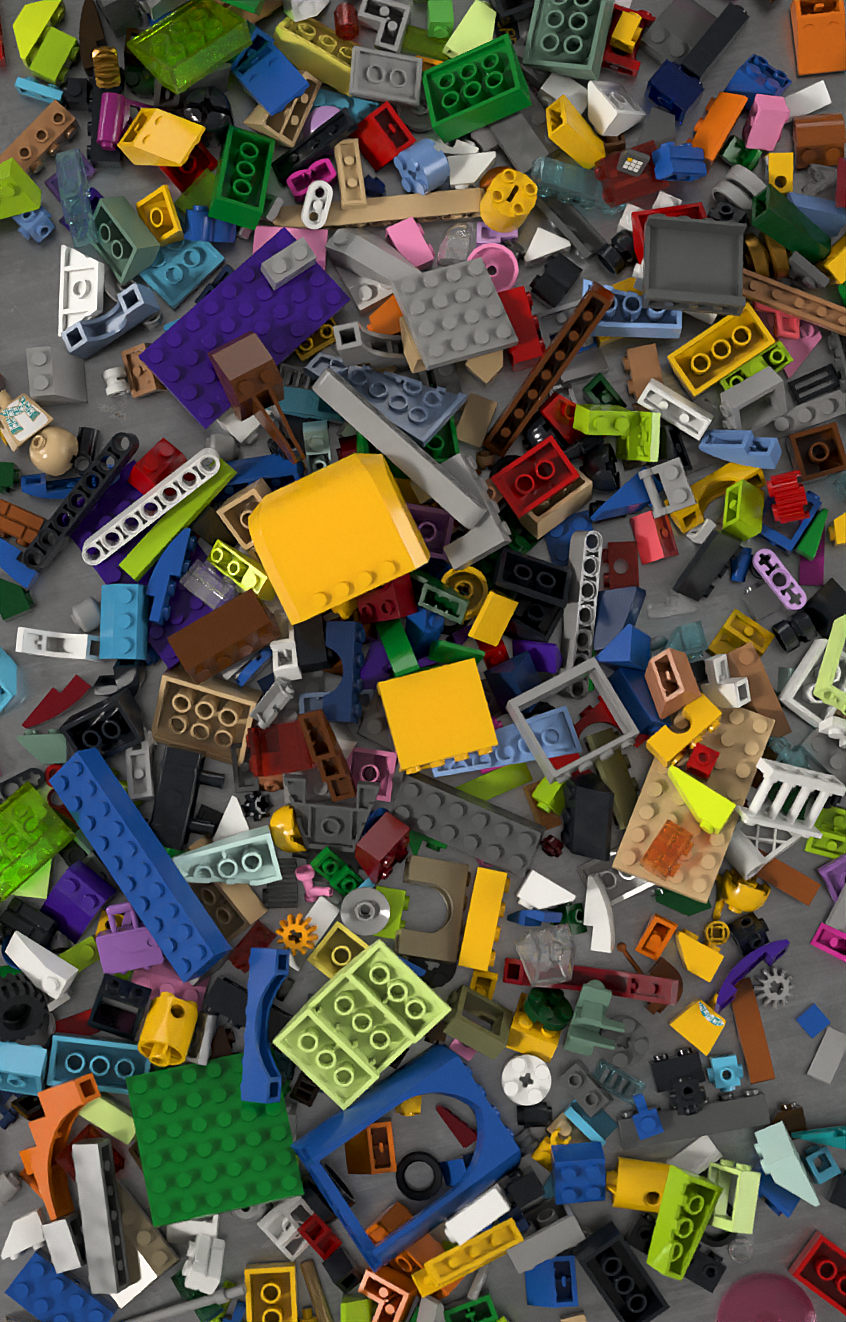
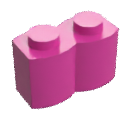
(300, 180)

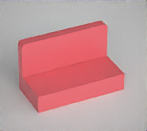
(653, 537)

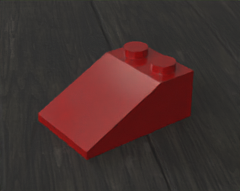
(156, 466)
(535, 477)

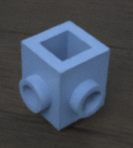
(35, 224)

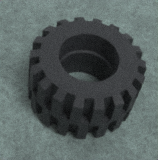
(26, 1017)

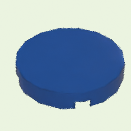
(254, 667)

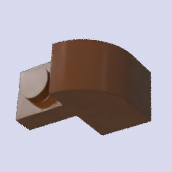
(665, 970)

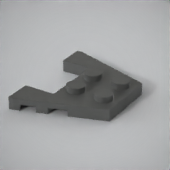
(330, 822)

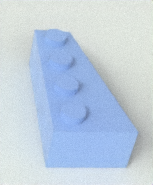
(629, 319)

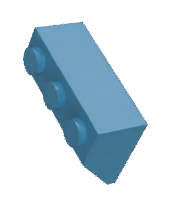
(124, 622)

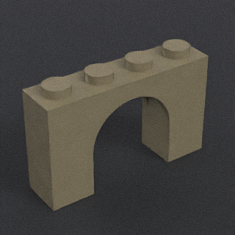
(450, 881)

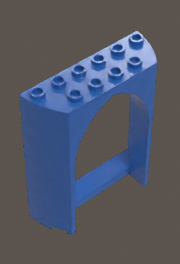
(430, 1072)

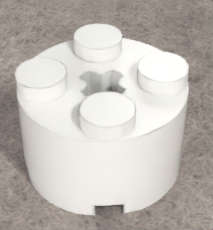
(533, 1091)

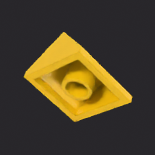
(160, 216)
(493, 617)

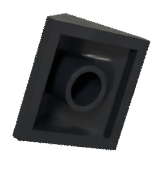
(825, 607)

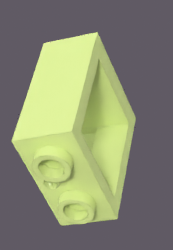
(745, 1197)

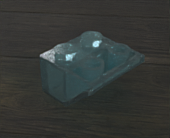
(688, 639)

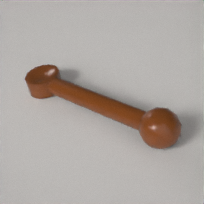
(622, 948)

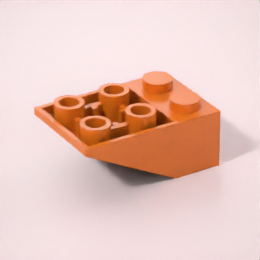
(819, 35)

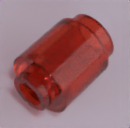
(346, 21)

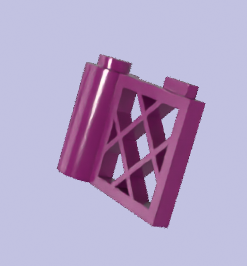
(115, 118)

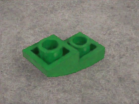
(336, 871)

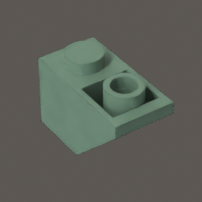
(47, 748)

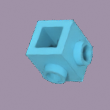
(718, 1065)

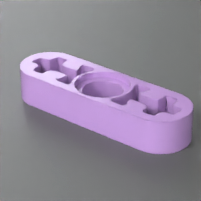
(769, 579)

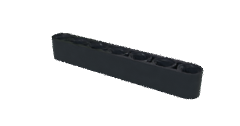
(91, 495)

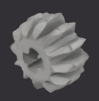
(771, 995)

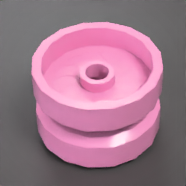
(502, 261)

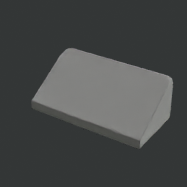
(585, 367)

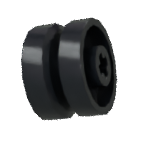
(317, 1201)

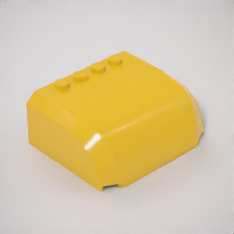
(335, 535)

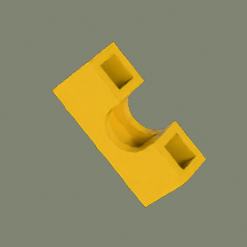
(669, 746)

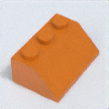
(717, 125)

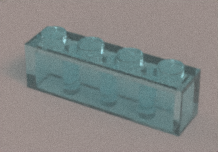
(570, 184)

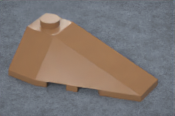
(746, 663)

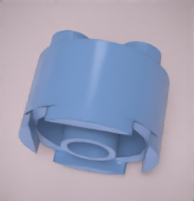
(422, 167)

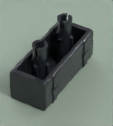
(177, 796)

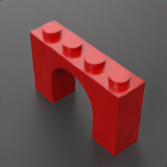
(590, 716)

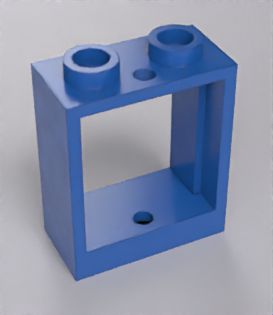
(782, 542)

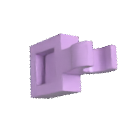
(486, 235)

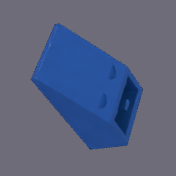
(270, 79)

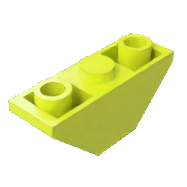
(34, 24)

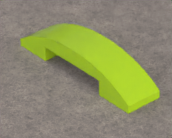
(497, 781)

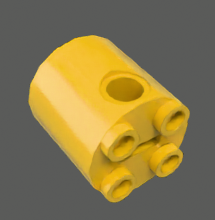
(508, 201)
(168, 1030)
(637, 1184)

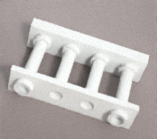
(790, 776)

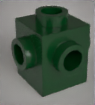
(572, 915)

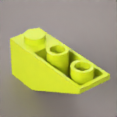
(241, 569)

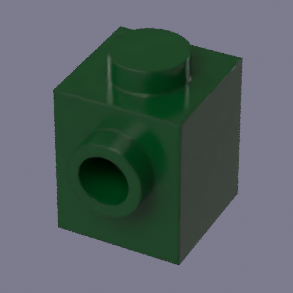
(9, 477)

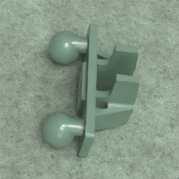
(589, 1019)

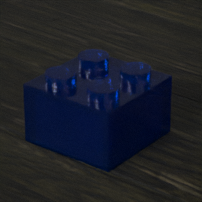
(674, 90)

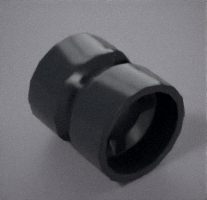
(616, 254)
(792, 632)

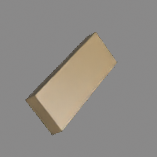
(350, 174)

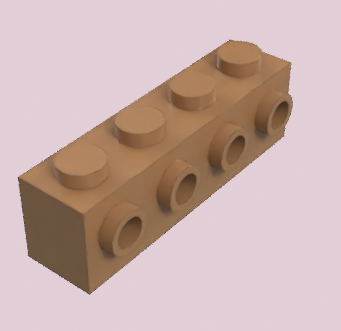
(42, 138)

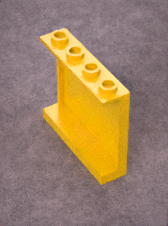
(438, 716)

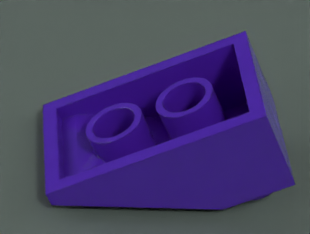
(77, 900)

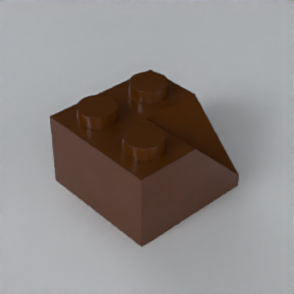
(817, 452)

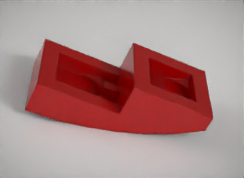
(319, 1236)

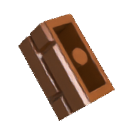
(19, 523)

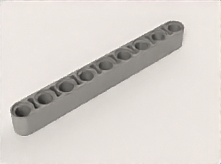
(399, 448)

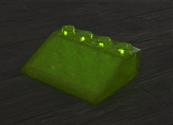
(190, 43)
(28, 837)

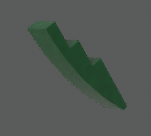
(438, 596)

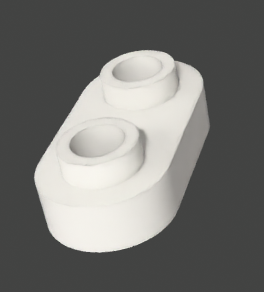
(316, 204)

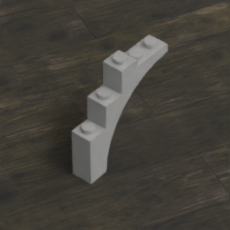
(360, 346)

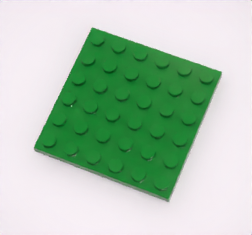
(207, 1146)

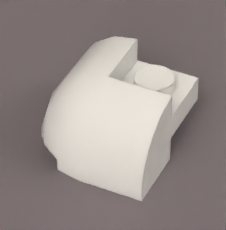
(282, 1225)

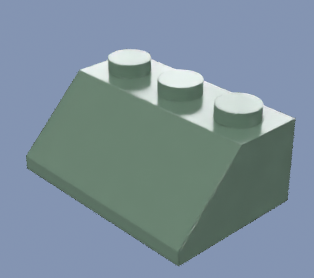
(124, 238)

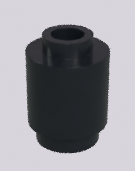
(534, 1115)

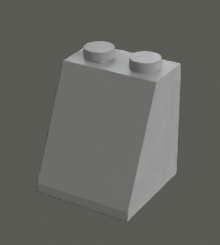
(55, 377)

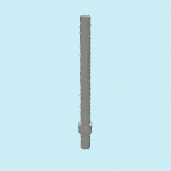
(219, 1296)

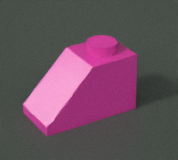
(830, 941)

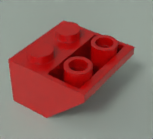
(382, 136)

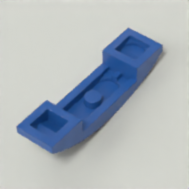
(56, 489)

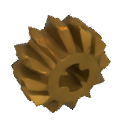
(106, 67)

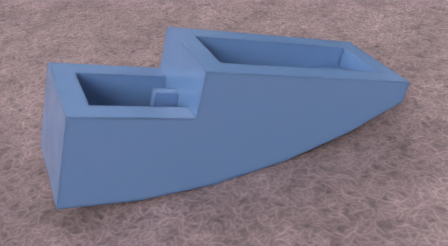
(742, 448)

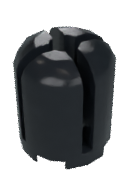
(214, 108)

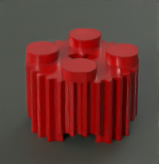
(788, 496)

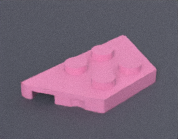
(799, 348)

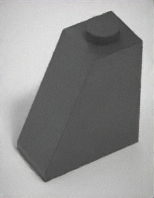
(659, 127)

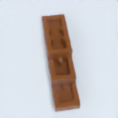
(788, 880)
(751, 1033)

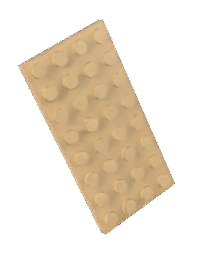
(741, 745)

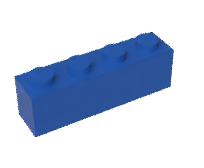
(271, 468)

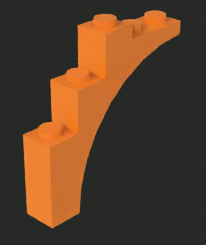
(51, 1134)

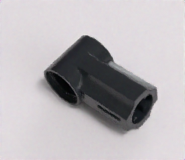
(87, 448)

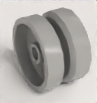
(738, 189)

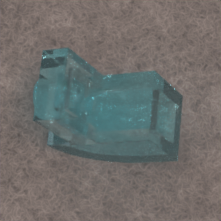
(795, 756)

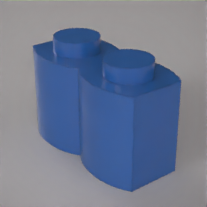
(205, 228)

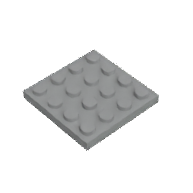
(454, 313)

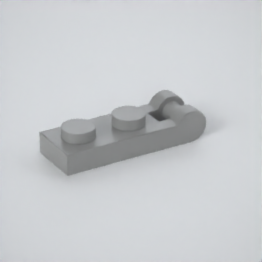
(140, 770)

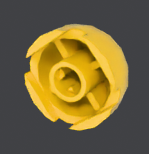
(285, 830)
(743, 894)

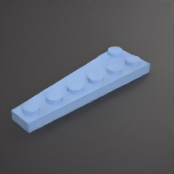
(552, 730)

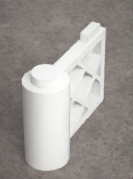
(745, 856)

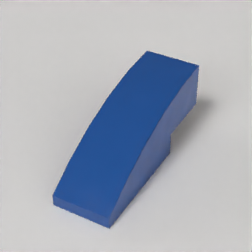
(10, 563)

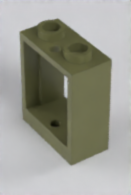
(473, 1035)

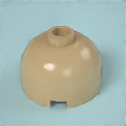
(53, 450)

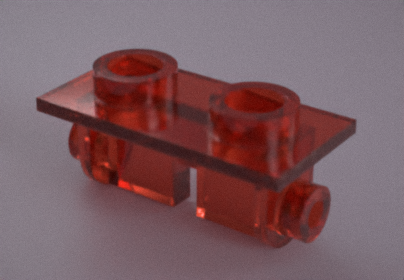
(257, 936)

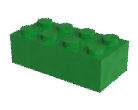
(242, 177)

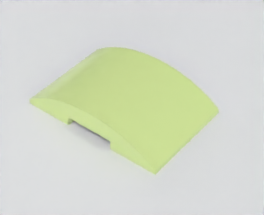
(360, 1023)

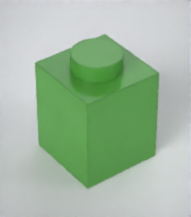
(439, 18)

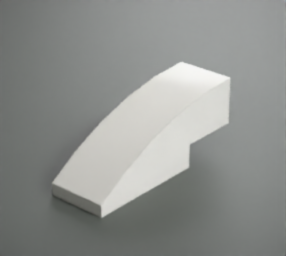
(284, 648)
(599, 915)

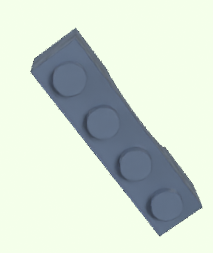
(91, 335)

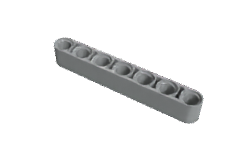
(584, 603)

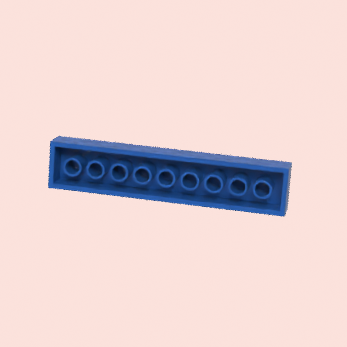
(139, 864)

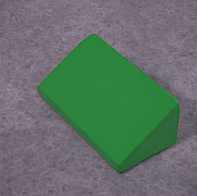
(450, 653)

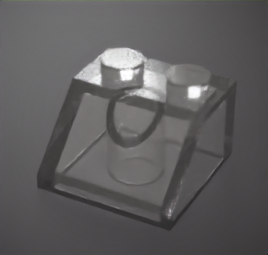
(547, 954)

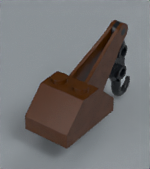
(252, 386)

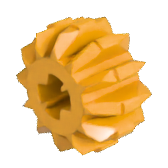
(297, 925)

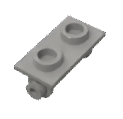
(273, 702)

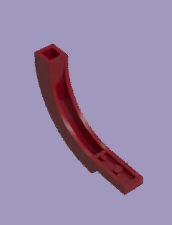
(620, 982)

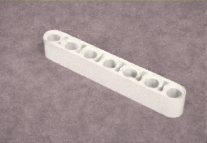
(145, 517)

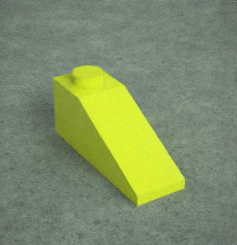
(705, 804)

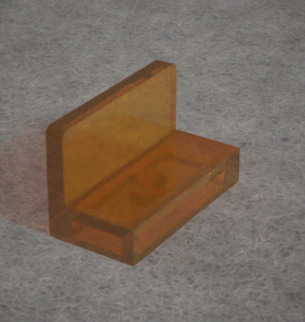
(548, 820)

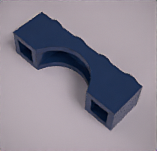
(346, 640)

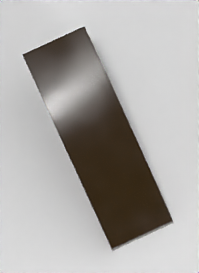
(90, 35)

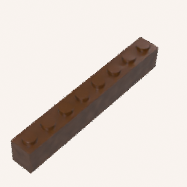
(549, 368)

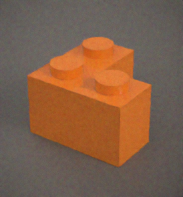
(392, 1292)

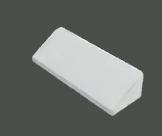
(675, 409)

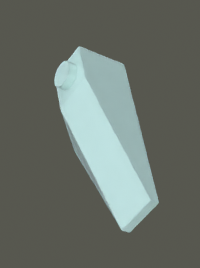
(235, 859)

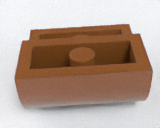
(818, 139)

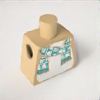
(21, 419)

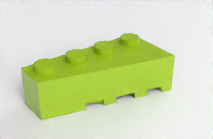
(17, 190)
(681, 1220)

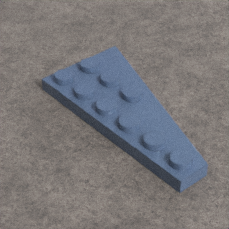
(405, 401)

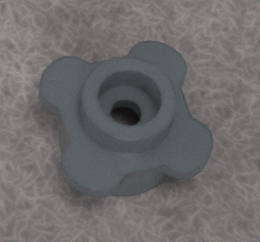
(516, 249)

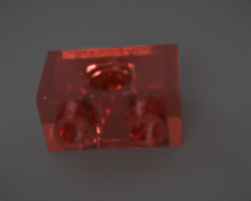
(624, 552)

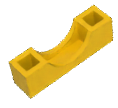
(711, 488)

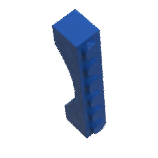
(260, 1075)

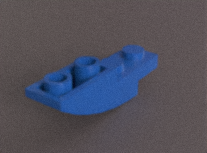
(171, 566)

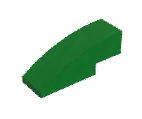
(397, 646)

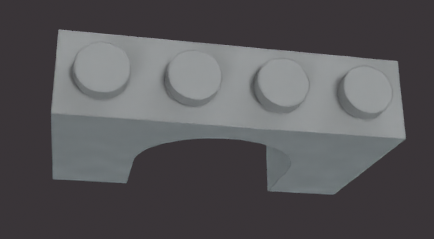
(488, 533)

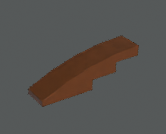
(327, 754)

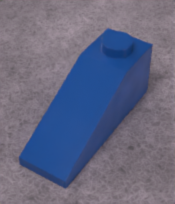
(628, 499)
(422, 630)

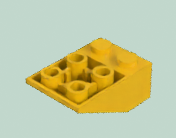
(160, 138)

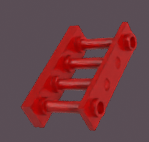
(627, 63)

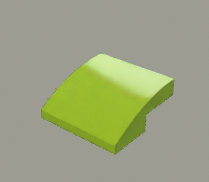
(643, 438)
(833, 827)

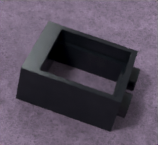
(126, 1022)

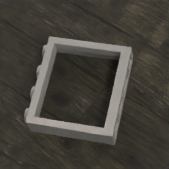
(593, 670)

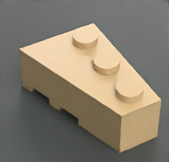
(287, 124)

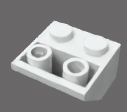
(186, 1231)

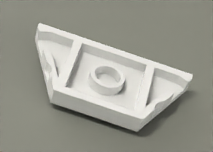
(79, 288)

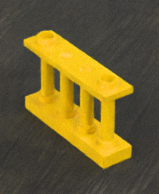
(467, 1257)

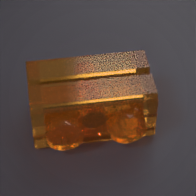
(667, 850)

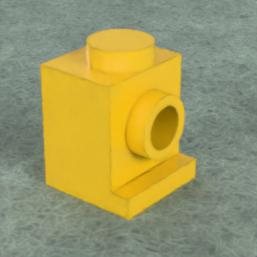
(626, 32)
(410, 1106)

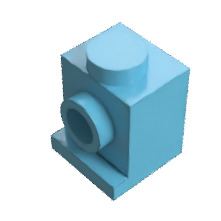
(828, 1166)

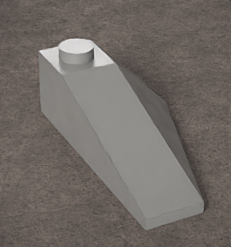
(368, 255)

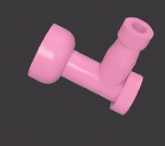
(306, 873)

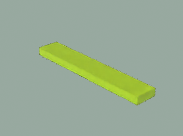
(174, 522)

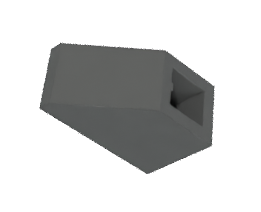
(762, 600)

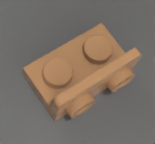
(140, 378)

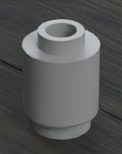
(9, 1186)

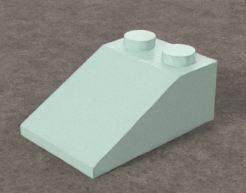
(784, 1162)

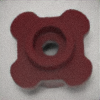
(552, 846)

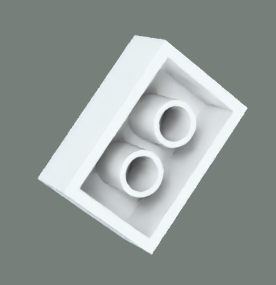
(799, 690)

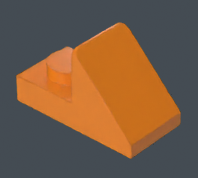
(656, 936)

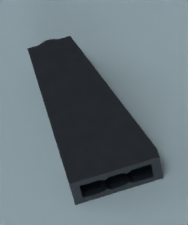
(715, 42)

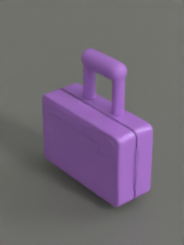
(127, 946)

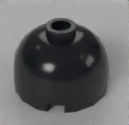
(538, 430)
(601, 468)

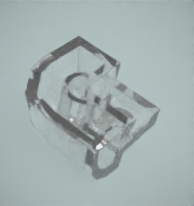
(455, 244)

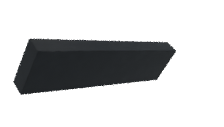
(315, 145)

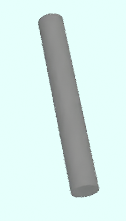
(479, 1281)

